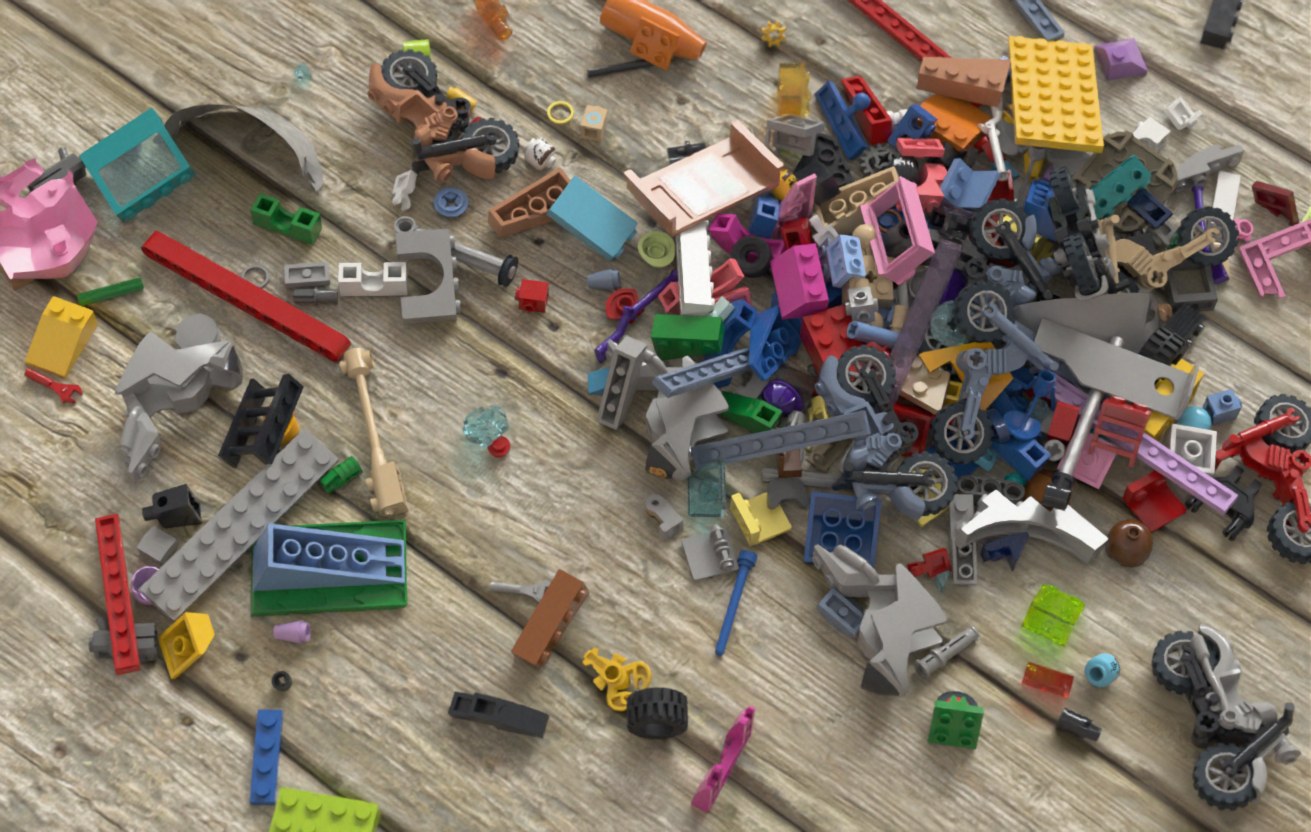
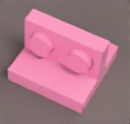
(1093, 468)

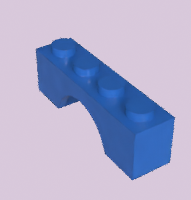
(735, 326)

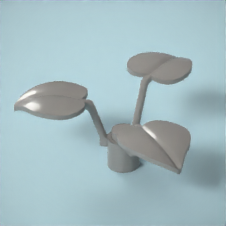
(1071, 159)

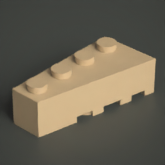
(845, 210)

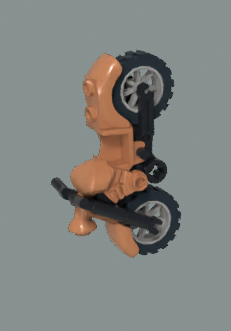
(438, 121)

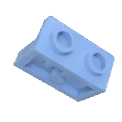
(845, 259)

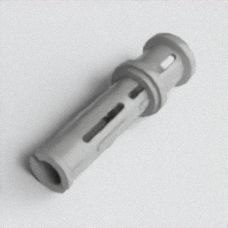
(938, 657)

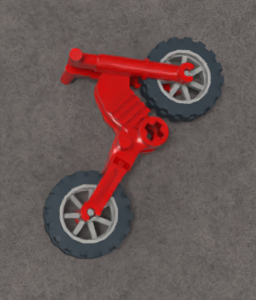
(1273, 456)

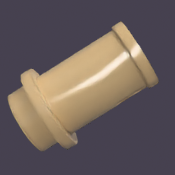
(899, 318)

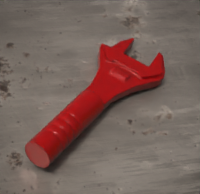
(63, 390)

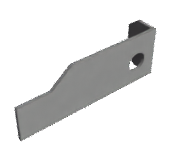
(1116, 369)

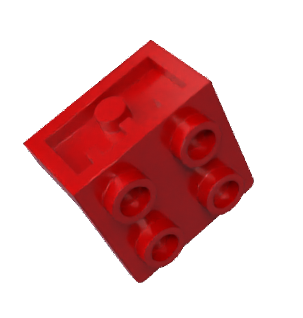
(1153, 501)

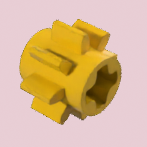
(776, 38)

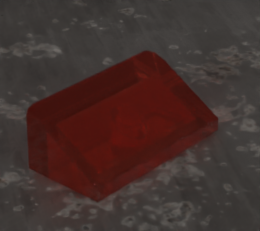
(1047, 680)

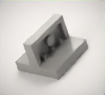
(795, 133)

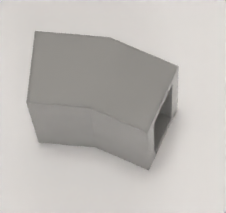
(157, 545)

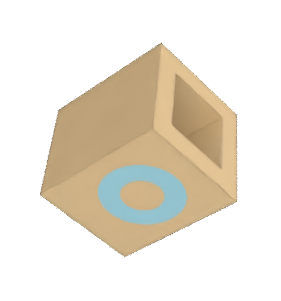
(594, 123)

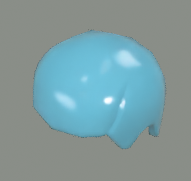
(1195, 417)

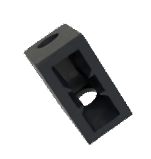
(174, 508)

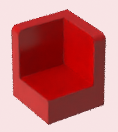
(1003, 189)

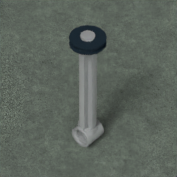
(502, 268)

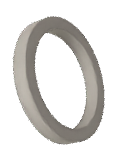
(257, 267)

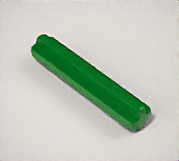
(110, 291)

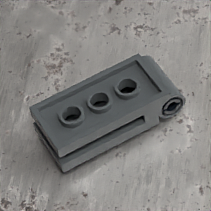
(898, 240)

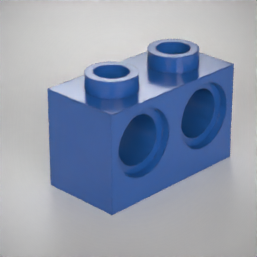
(909, 126)

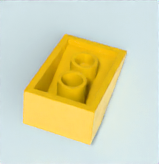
(60, 336)

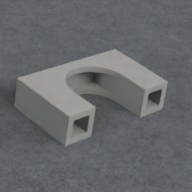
(440, 304)

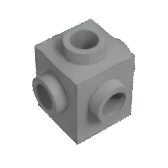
(861, 303)

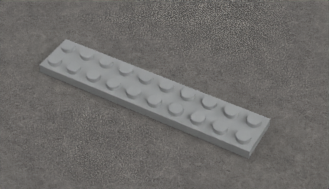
(238, 525)

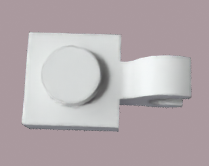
(403, 186)
(822, 231)

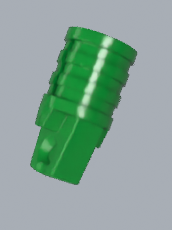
(341, 474)

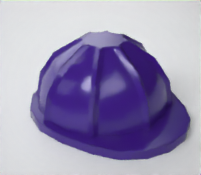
(782, 397)

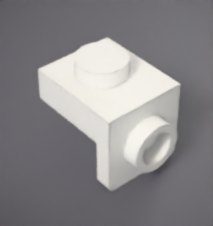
(1181, 114)

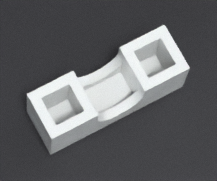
(1152, 134)
(388, 282)

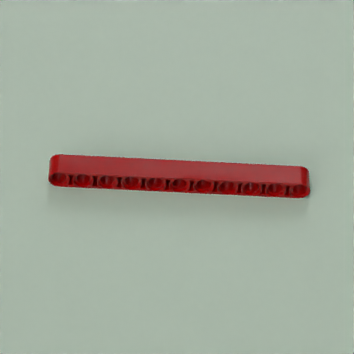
(246, 296)

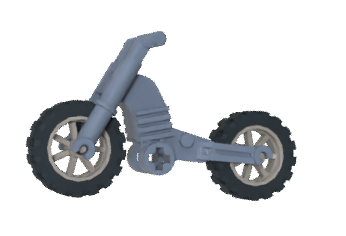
(984, 364)

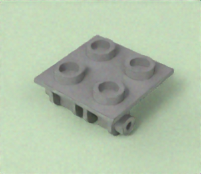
(710, 553)

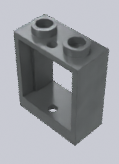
(1198, 301)

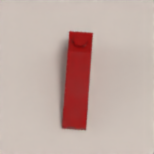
(874, 120)

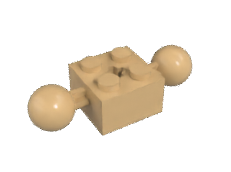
(880, 286)

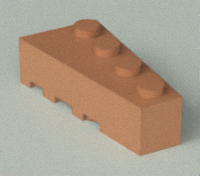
(965, 78)
(528, 206)

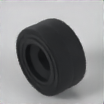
(749, 244)

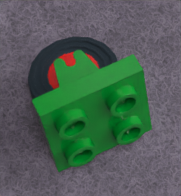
(956, 720)

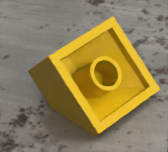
(185, 641)

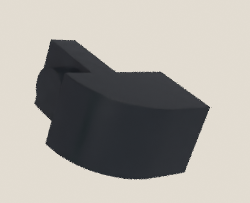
(967, 156)

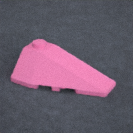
(796, 204)

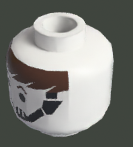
(540, 153)

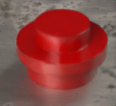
(499, 447)

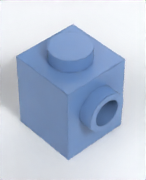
(1222, 406)

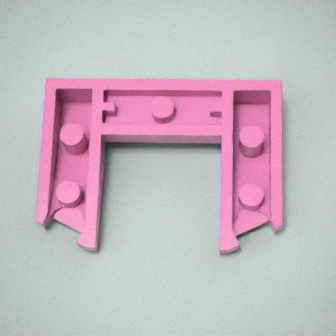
(1260, 252)

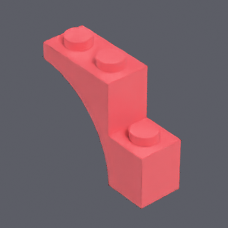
(929, 187)
(723, 279)

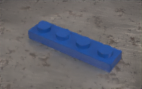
(266, 757)

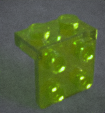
(1053, 614)

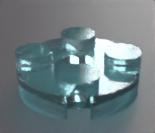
(941, 331)
(495, 425)

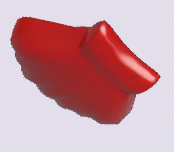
(618, 300)

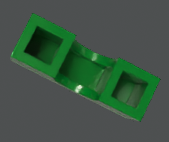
(270, 215)

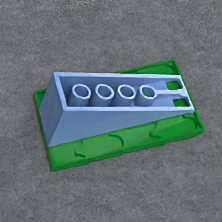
(329, 568)

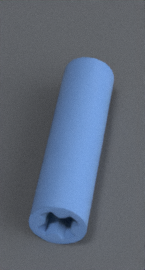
(870, 333)

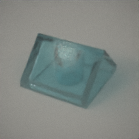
(707, 491)

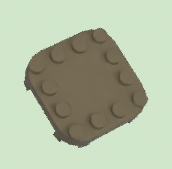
(1116, 150)

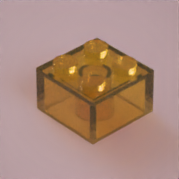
(793, 89)

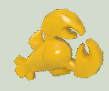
(617, 676)

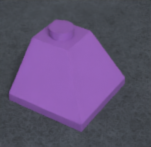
(1120, 59)

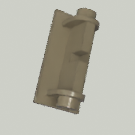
(827, 453)

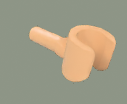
(1164, 310)

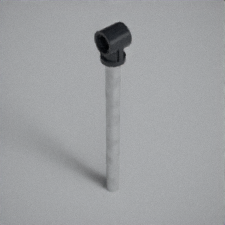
(1059, 491)

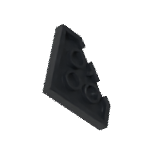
(830, 157)

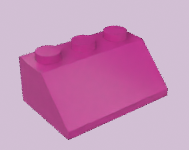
(799, 282)

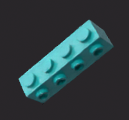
(1119, 186)

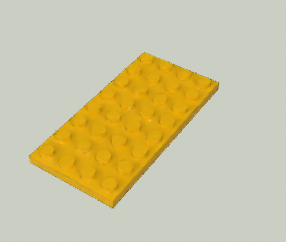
(1054, 95)

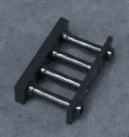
(273, 427)

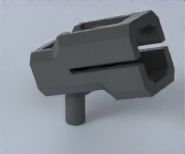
(60, 170)
(146, 640)

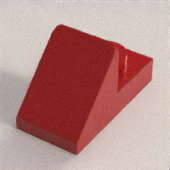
(1063, 423)

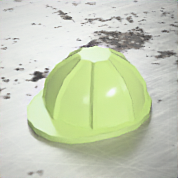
(657, 249)

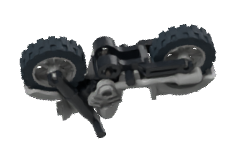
(1080, 242)
(1223, 717)

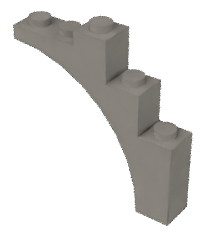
(1063, 528)

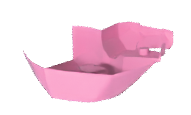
(47, 229)

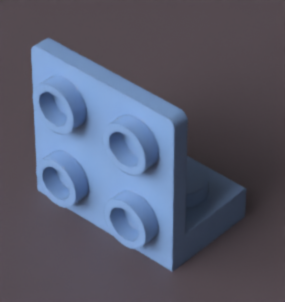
(967, 187)

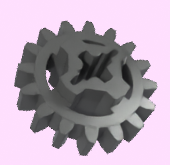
(877, 158)

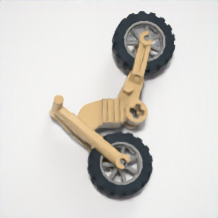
(1145, 266)

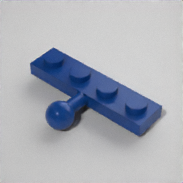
(841, 118)

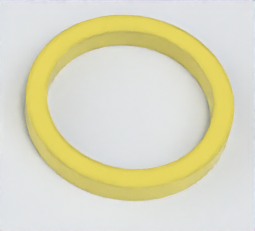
(562, 121)

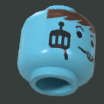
(1102, 670)

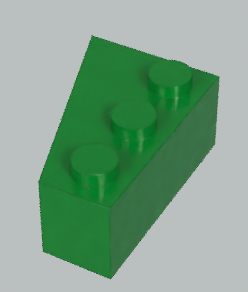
(686, 336)

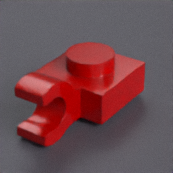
(932, 564)

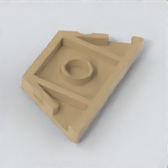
(926, 388)

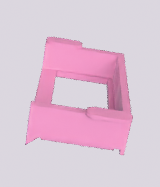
(904, 265)

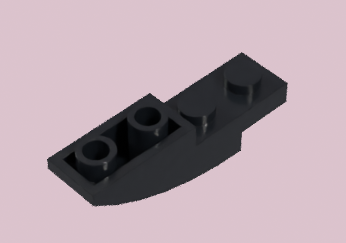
(499, 713)

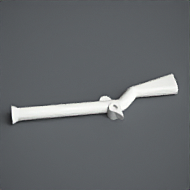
(993, 133)

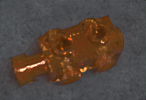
(495, 17)

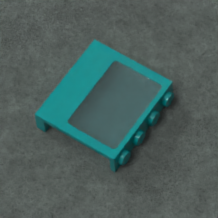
(137, 165)

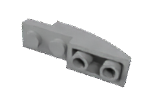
(1209, 160)
(962, 560)

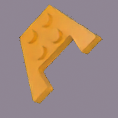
(937, 358)

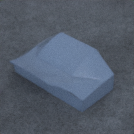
(841, 612)

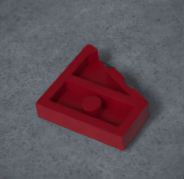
(1276, 200)

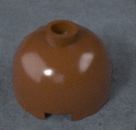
(1129, 543)

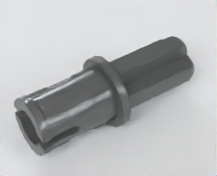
(315, 296)

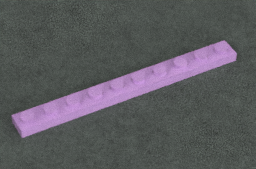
(1155, 455)

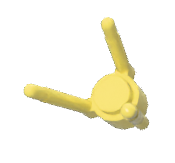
(819, 410)

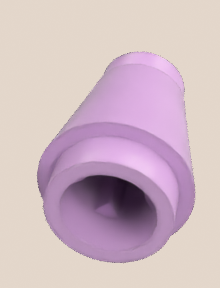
(293, 632)

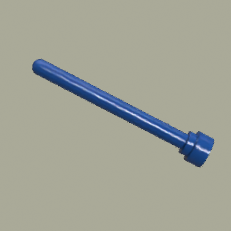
(746, 561)

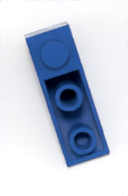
(764, 215)
(1023, 455)

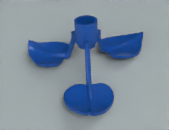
(1018, 423)

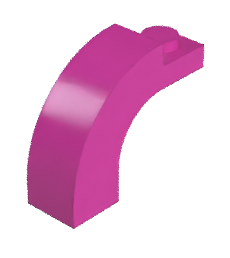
(727, 231)

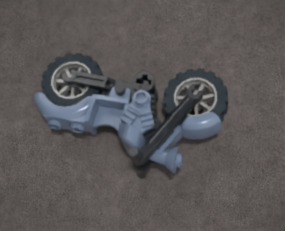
(1025, 280)
(871, 454)

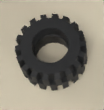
(1164, 347)
(657, 713)

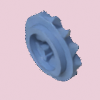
(449, 195)

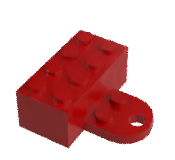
(826, 335)

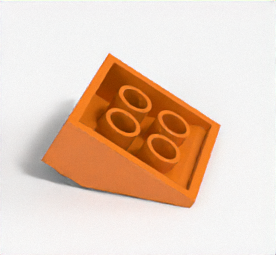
(955, 122)

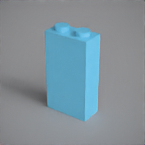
(593, 219)

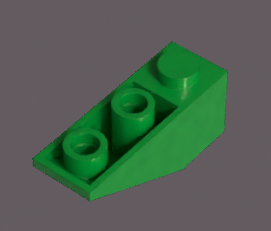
(751, 413)

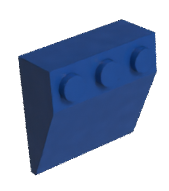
(837, 522)

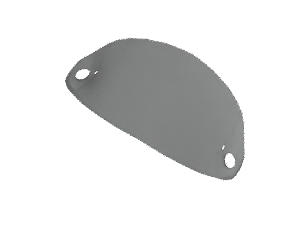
(283, 127)
(1100, 317)

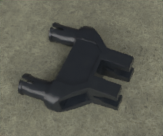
(1242, 510)

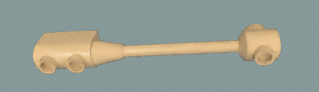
(385, 476)

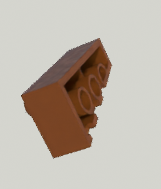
(550, 619)

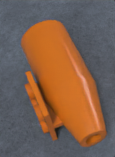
(654, 31)

